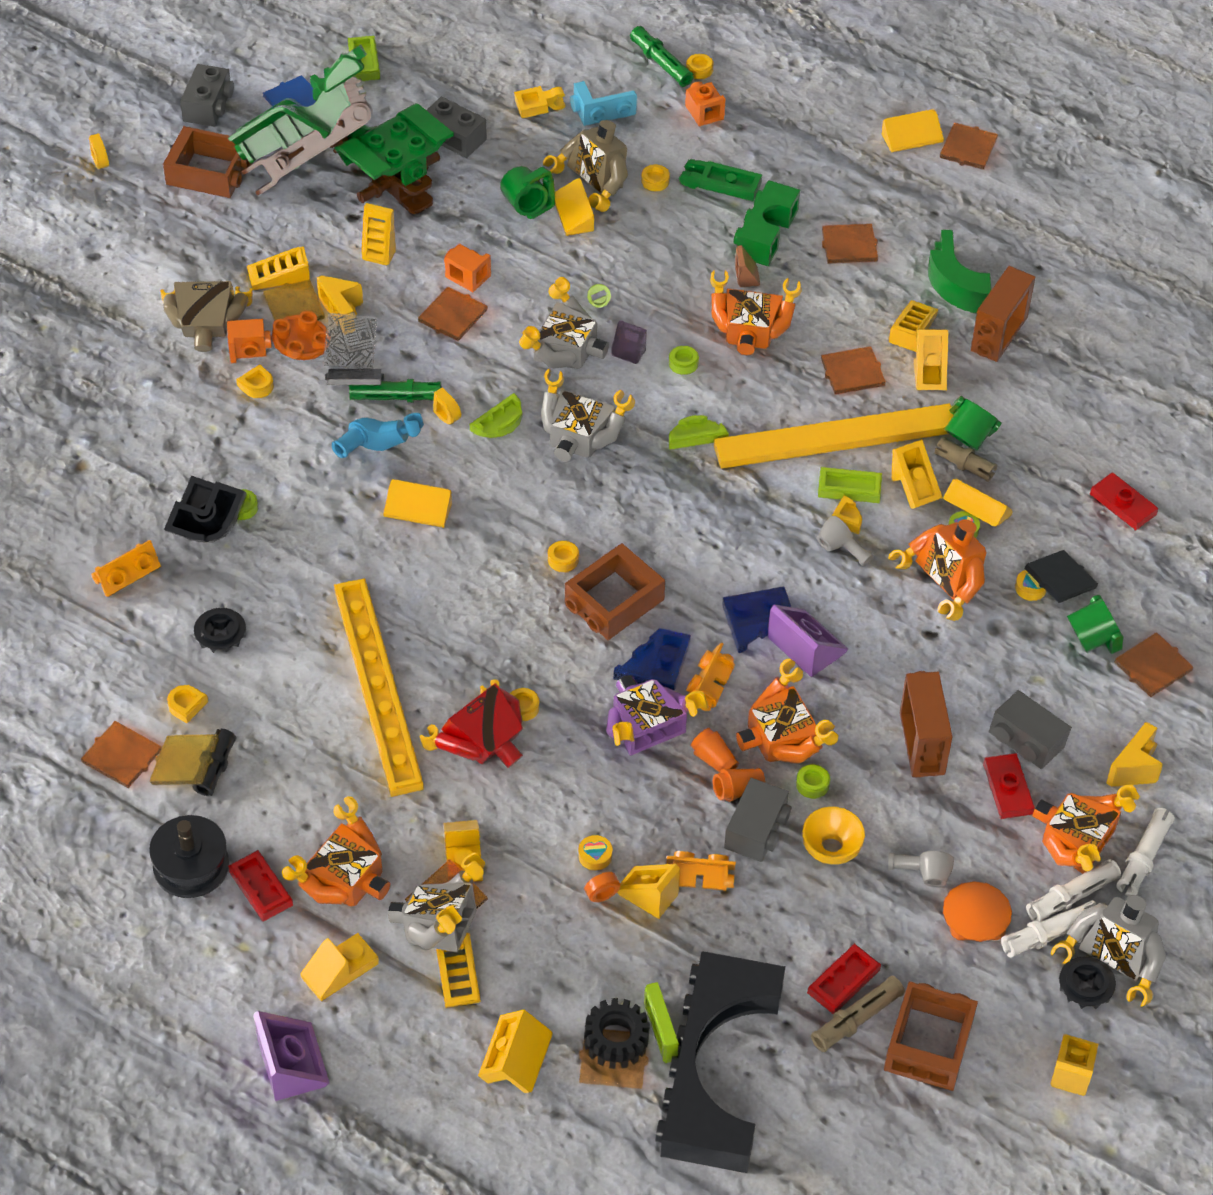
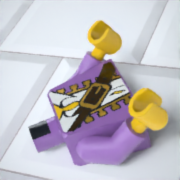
(649, 713)

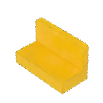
(516, 1050)

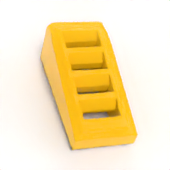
(378, 236)
(292, 262)
(908, 338)
(470, 969)

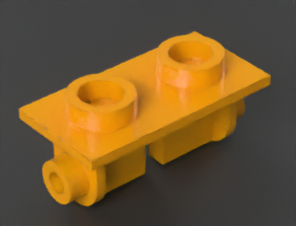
(127, 568)
(713, 667)
(712, 869)

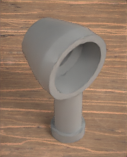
(836, 535)
(934, 866)

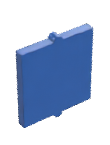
(297, 89)

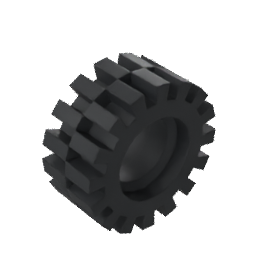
(616, 1015)

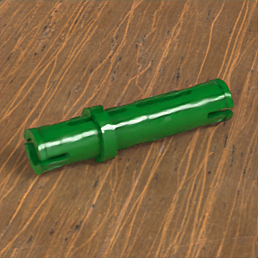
(654, 49)
(402, 390)

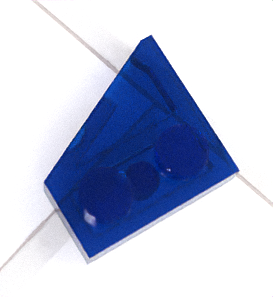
(750, 614)
(657, 659)

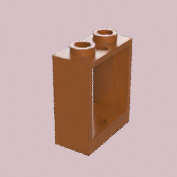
(209, 144)
(1002, 313)
(630, 568)
(925, 724)
(921, 1064)

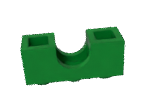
(772, 208)

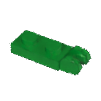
(721, 179)

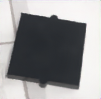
(354, 377)
(1061, 576)

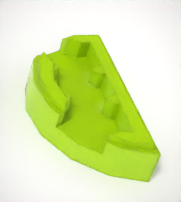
(500, 419)
(695, 431)

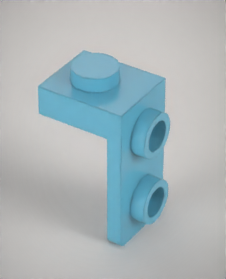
(603, 108)

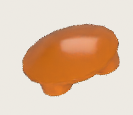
(299, 336)
(977, 912)

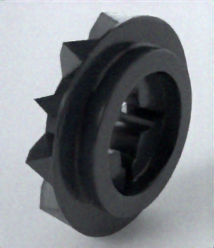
(220, 619)
(1085, 969)

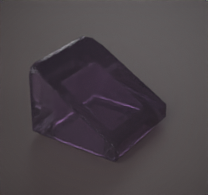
(629, 342)

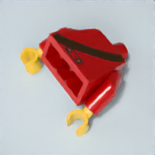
(481, 728)

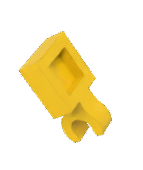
(536, 101)

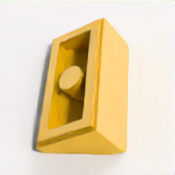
(912, 130)
(574, 208)
(418, 503)
(977, 503)

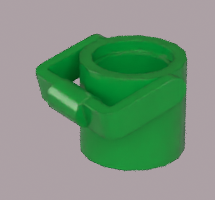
(527, 193)
(971, 423)
(1096, 626)

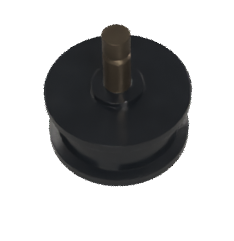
(189, 856)

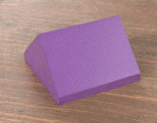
(803, 639)
(290, 1055)

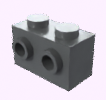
(206, 95)
(467, 126)
(1029, 729)
(757, 819)

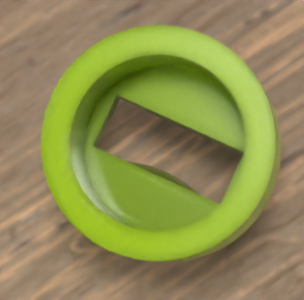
(601, 301)

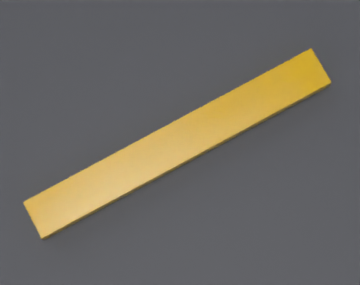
(832, 436)
(378, 688)

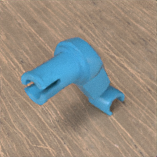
(377, 434)

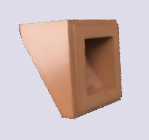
(746, 269)

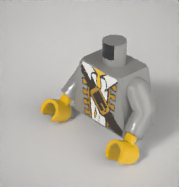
(567, 333)
(578, 422)
(443, 912)
(1122, 939)

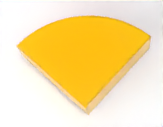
(849, 514)

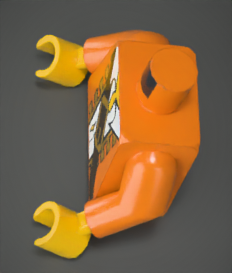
(751, 317)
(951, 559)
(783, 724)
(1083, 825)
(344, 865)

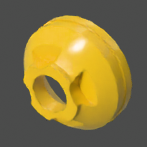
(833, 824)

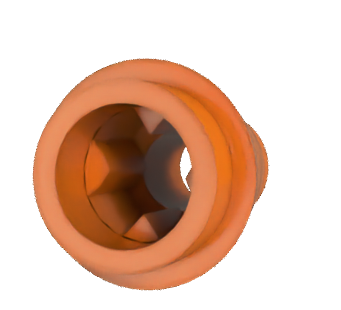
(713, 750)
(731, 783)

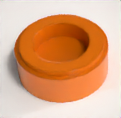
(602, 887)

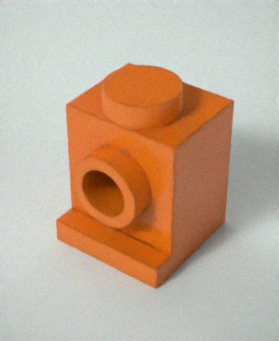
(704, 96)
(467, 267)
(247, 339)

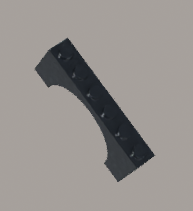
(694, 1124)

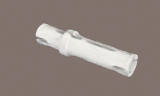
(1140, 861)
(1062, 897)
(1039, 933)

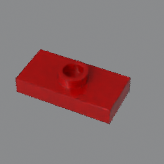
(1124, 501)
(1008, 786)
(260, 885)
(844, 979)

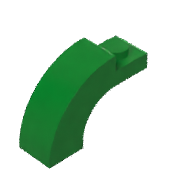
(954, 281)

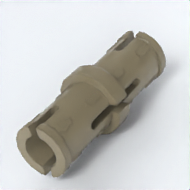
(965, 459)

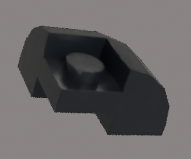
(206, 511)

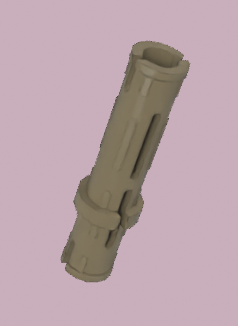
(846, 1021)

